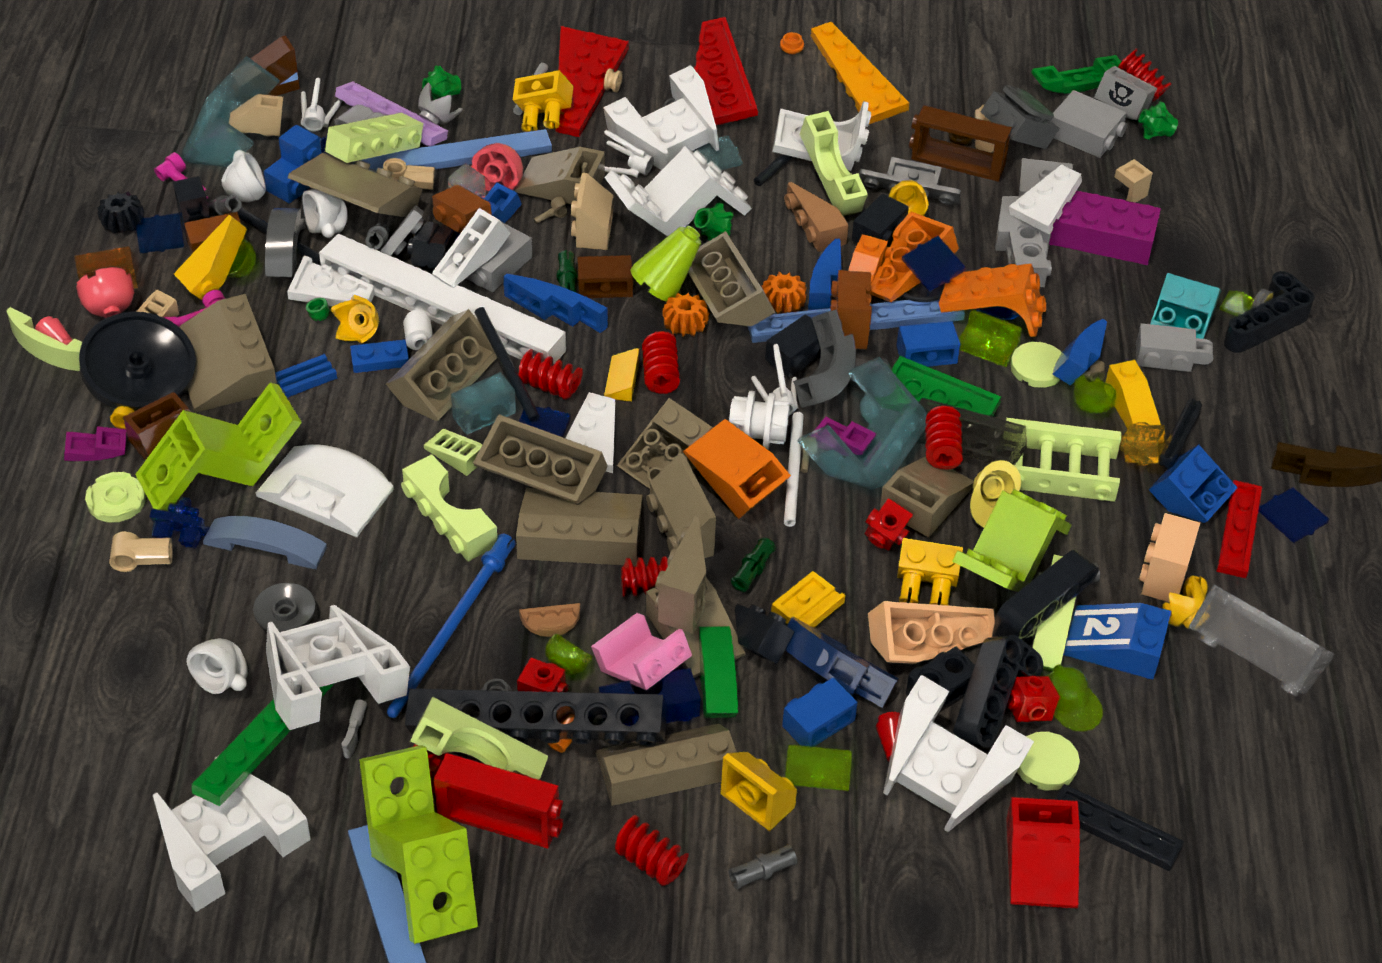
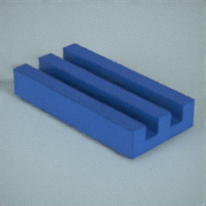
(302, 373)

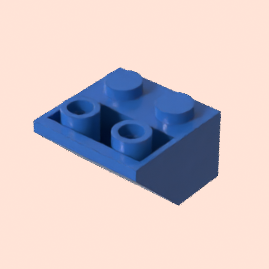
(1193, 486)

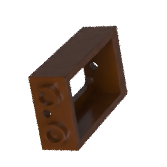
(955, 156)

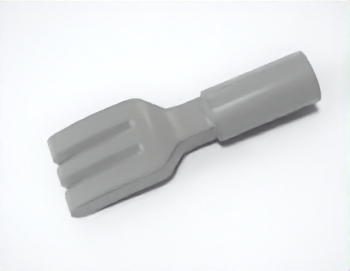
(351, 739)

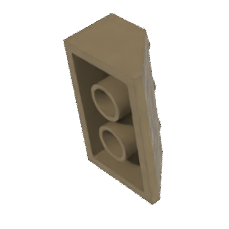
(676, 500)

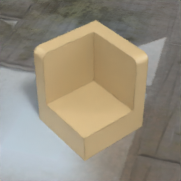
(1136, 178)

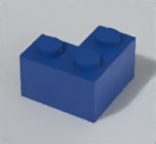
(296, 149)

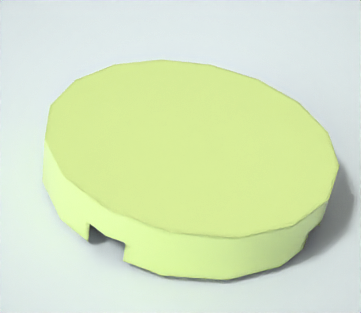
(1035, 364)
(115, 497)
(1049, 761)

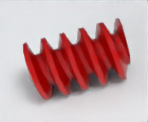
(1133, 65)
(660, 362)
(549, 377)
(943, 437)
(640, 574)
(648, 853)

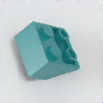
(1186, 304)

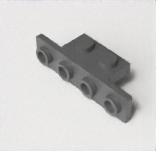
(905, 170)

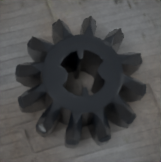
(120, 212)

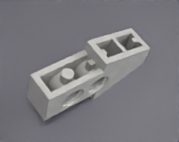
(1022, 241)

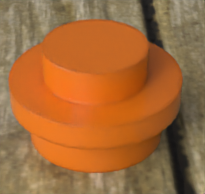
(792, 43)

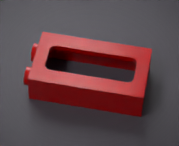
(498, 800)

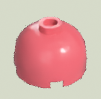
(498, 164)
(107, 292)

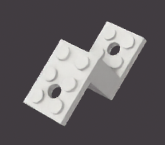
(678, 191)

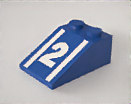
(1119, 636)

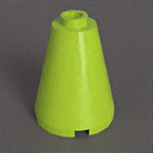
(668, 263)

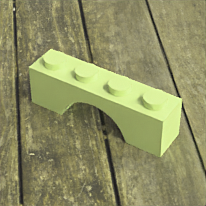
(821, 143)
(468, 530)
(450, 730)

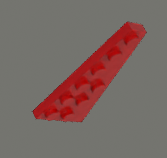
(584, 62)
(723, 73)

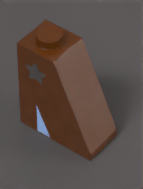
(281, 62)

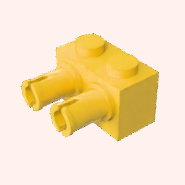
(541, 94)
(930, 564)

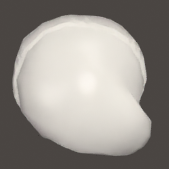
(244, 178)
(324, 212)
(218, 666)

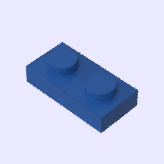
(379, 356)

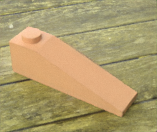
(922, 631)

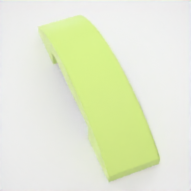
(43, 346)

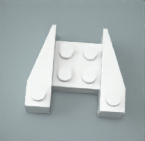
(672, 127)
(326, 654)
(945, 766)
(207, 834)

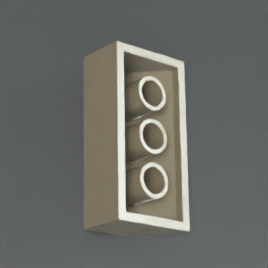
(729, 284)
(443, 365)
(541, 460)
(678, 764)

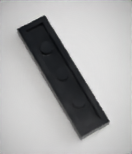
(1123, 829)

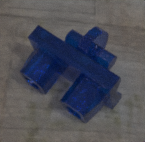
(179, 518)

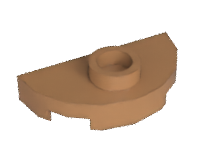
(550, 619)

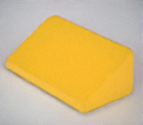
(622, 375)

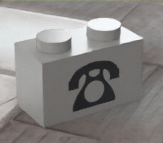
(1125, 92)

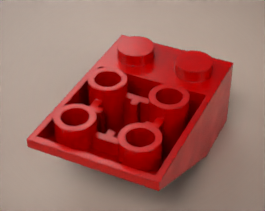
(1043, 852)

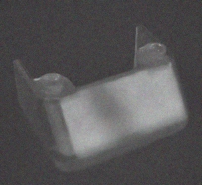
(1260, 640)

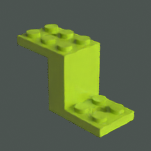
(218, 448)
(1013, 540)
(418, 844)

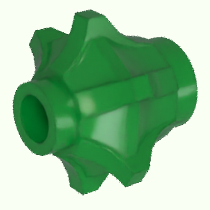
(442, 83)
(1158, 121)
(713, 221)

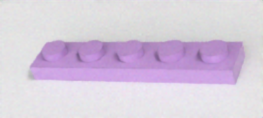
(356, 94)

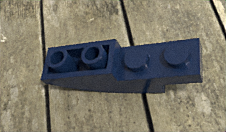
(834, 661)

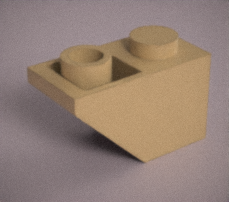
(258, 115)

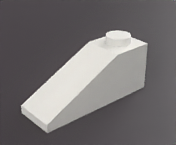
(472, 248)

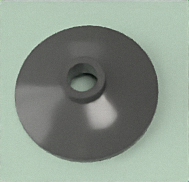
(282, 599)

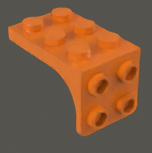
(1006, 286)

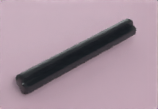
(1180, 433)

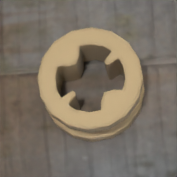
(613, 80)

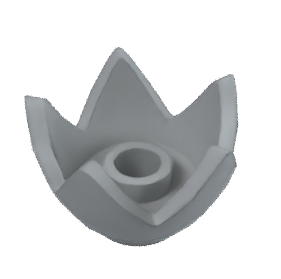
(437, 110)

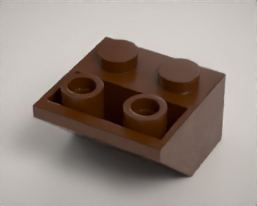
(150, 423)

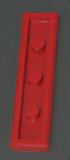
(1239, 530)

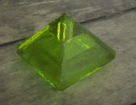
(1236, 303)

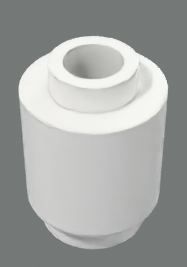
(417, 329)

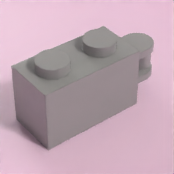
(1171, 348)

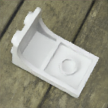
(850, 135)

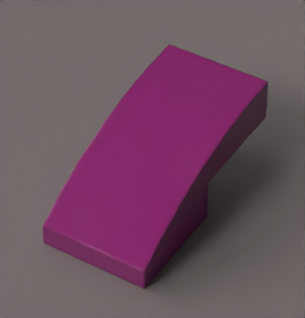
(854, 436)
(90, 447)

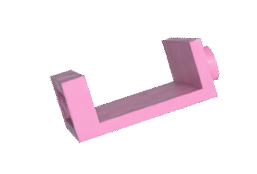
(638, 656)

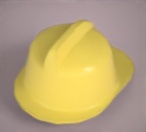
(988, 487)

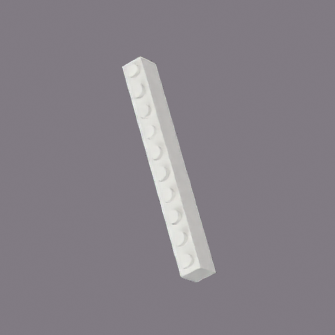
(423, 291)

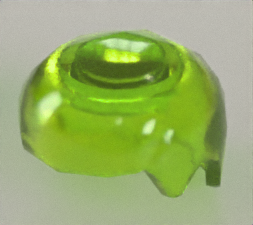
(244, 260)
(1094, 395)
(566, 655)

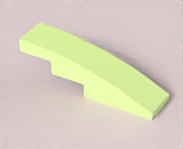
(1053, 633)

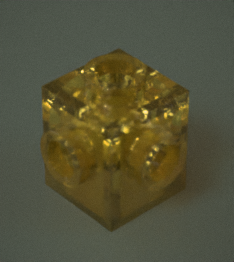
(1143, 443)

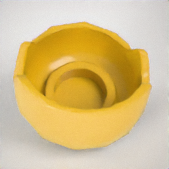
(912, 195)

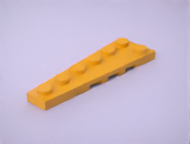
(858, 74)

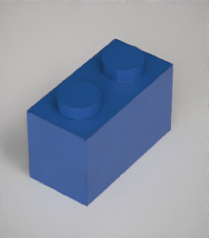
(929, 343)
(819, 713)

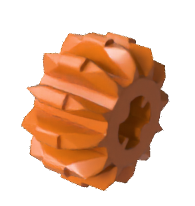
(785, 292)
(685, 314)

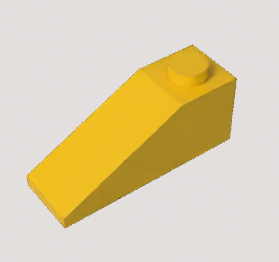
(212, 260)
(1132, 394)

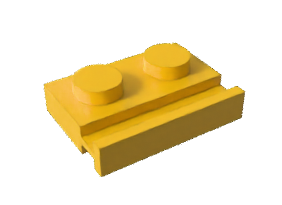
(809, 601)

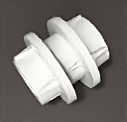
(761, 419)

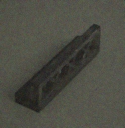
(984, 429)

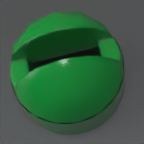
(318, 309)

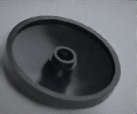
(136, 360)

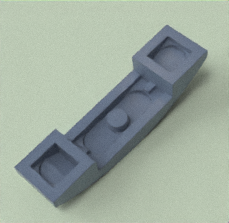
(266, 535)

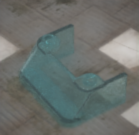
(212, 137)
(891, 414)

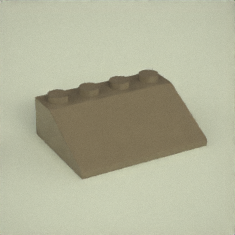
(359, 184)
(228, 355)
(595, 531)

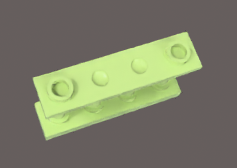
(1076, 442)

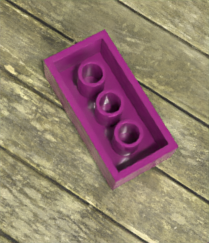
(1106, 227)

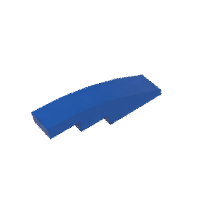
(550, 299)

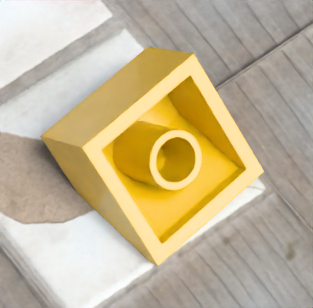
(757, 789)

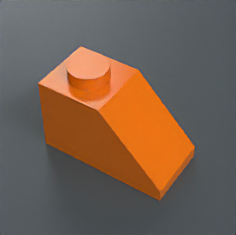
(868, 255)

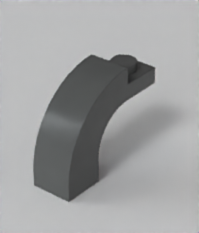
(281, 242)
(836, 360)

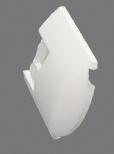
(328, 487)

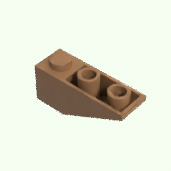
(817, 217)

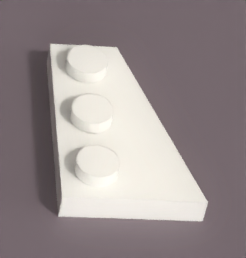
(1047, 198)
(321, 282)
(596, 426)

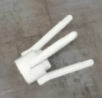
(314, 116)
(638, 160)
(781, 393)

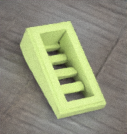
(457, 460)

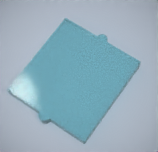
(725, 157)

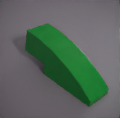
(717, 672)

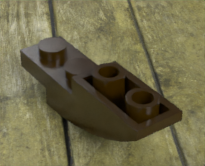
(1321, 468)

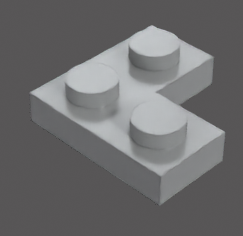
(410, 224)

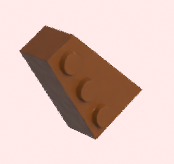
(853, 304)

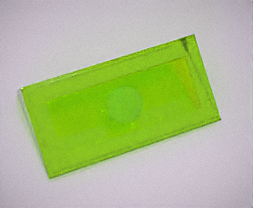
(818, 767)

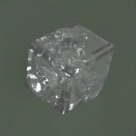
(468, 179)

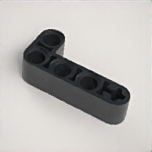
(1285, 311)
(1044, 596)
(990, 687)

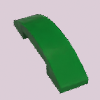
(1076, 79)

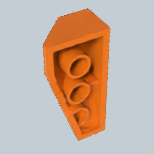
(894, 275)

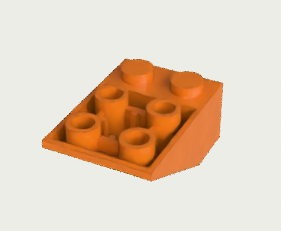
(736, 467)

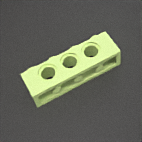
(374, 137)

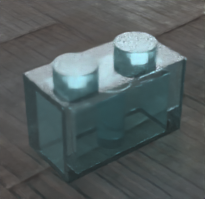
(483, 402)

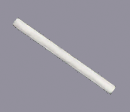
(793, 469)

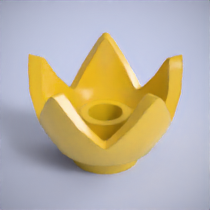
(350, 326)
(1185, 608)

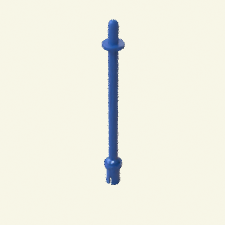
(492, 562)

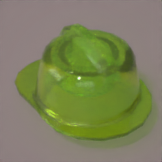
(1077, 705)

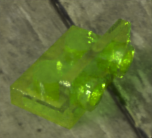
(990, 338)

